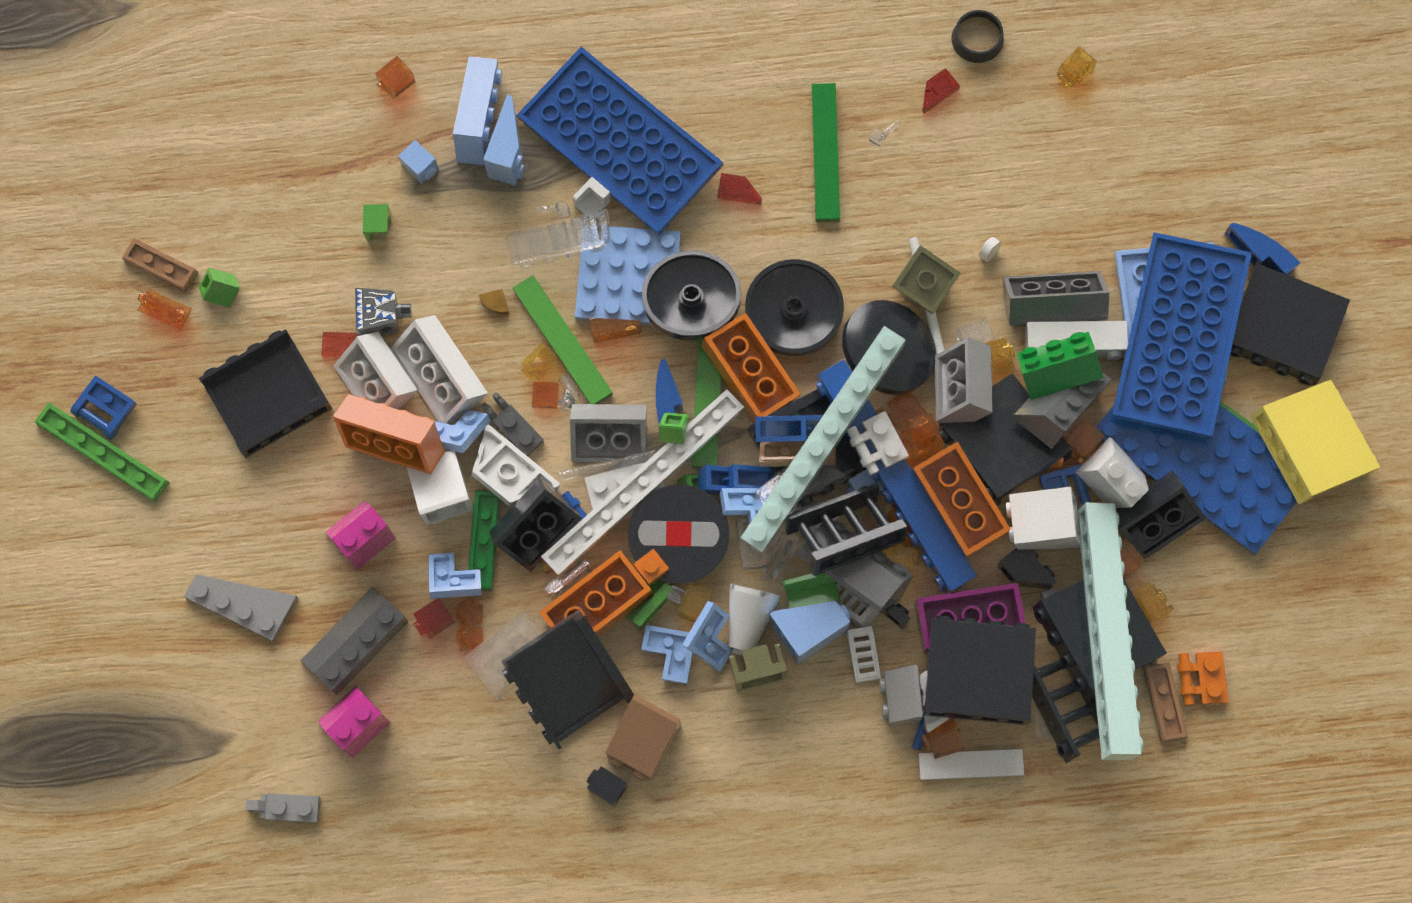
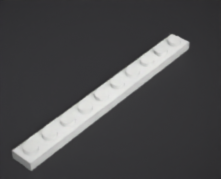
(641, 484)

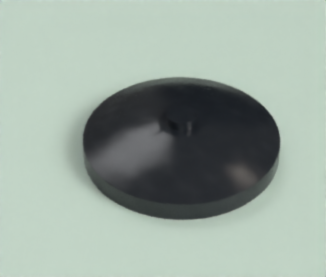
(691, 295)
(795, 306)
(915, 359)

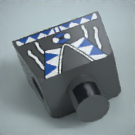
(379, 311)

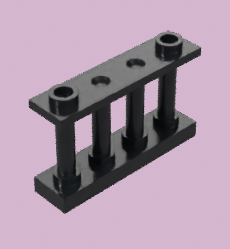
(852, 549)
(1056, 724)

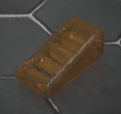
(610, 329)

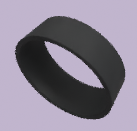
(974, 56)

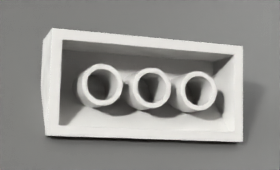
(438, 369)

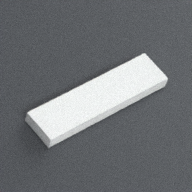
(972, 764)

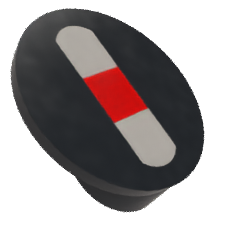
(683, 529)

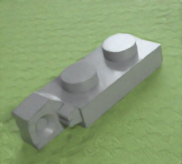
(286, 807)

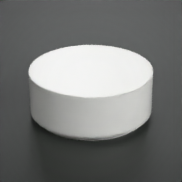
(989, 249)

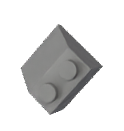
(902, 696)

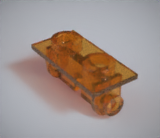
(163, 309)
(468, 614)

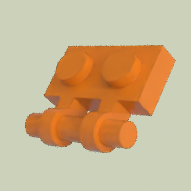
(1210, 676)

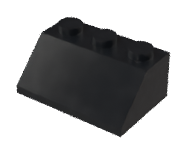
(1159, 516)
(534, 524)

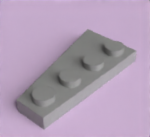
(246, 605)

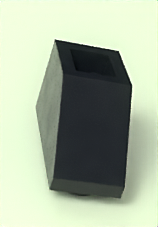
(1026, 570)

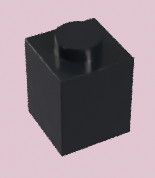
(606, 786)

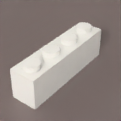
(1108, 337)

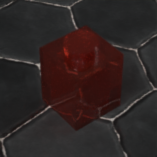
(433, 618)

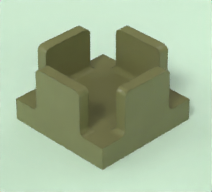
(925, 280)
(758, 667)

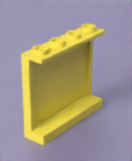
(1314, 441)

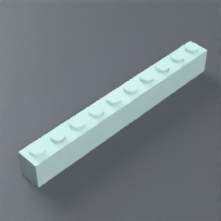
(823, 440)
(1109, 632)

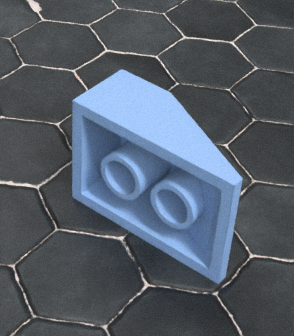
(504, 154)

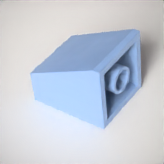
(809, 627)

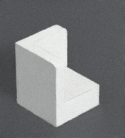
(591, 198)

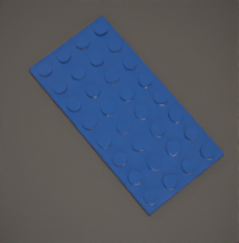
(620, 140)
(1182, 335)
(1225, 475)

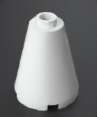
(748, 615)

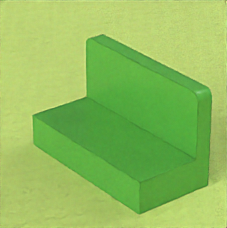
(811, 590)
(645, 612)

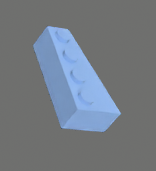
(476, 110)

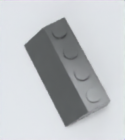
(1056, 298)
(1056, 413)
(871, 578)
(354, 640)

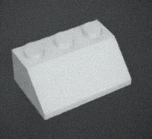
(374, 372)

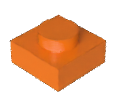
(651, 567)

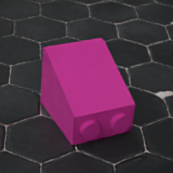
(361, 534)
(353, 722)

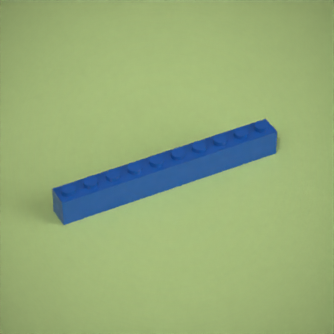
(908, 498)

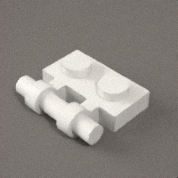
(884, 439)

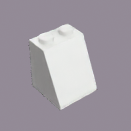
(1113, 476)
(441, 493)
(1044, 519)

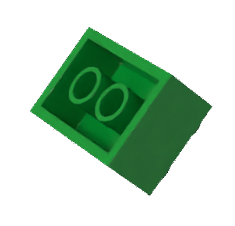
(1059, 365)

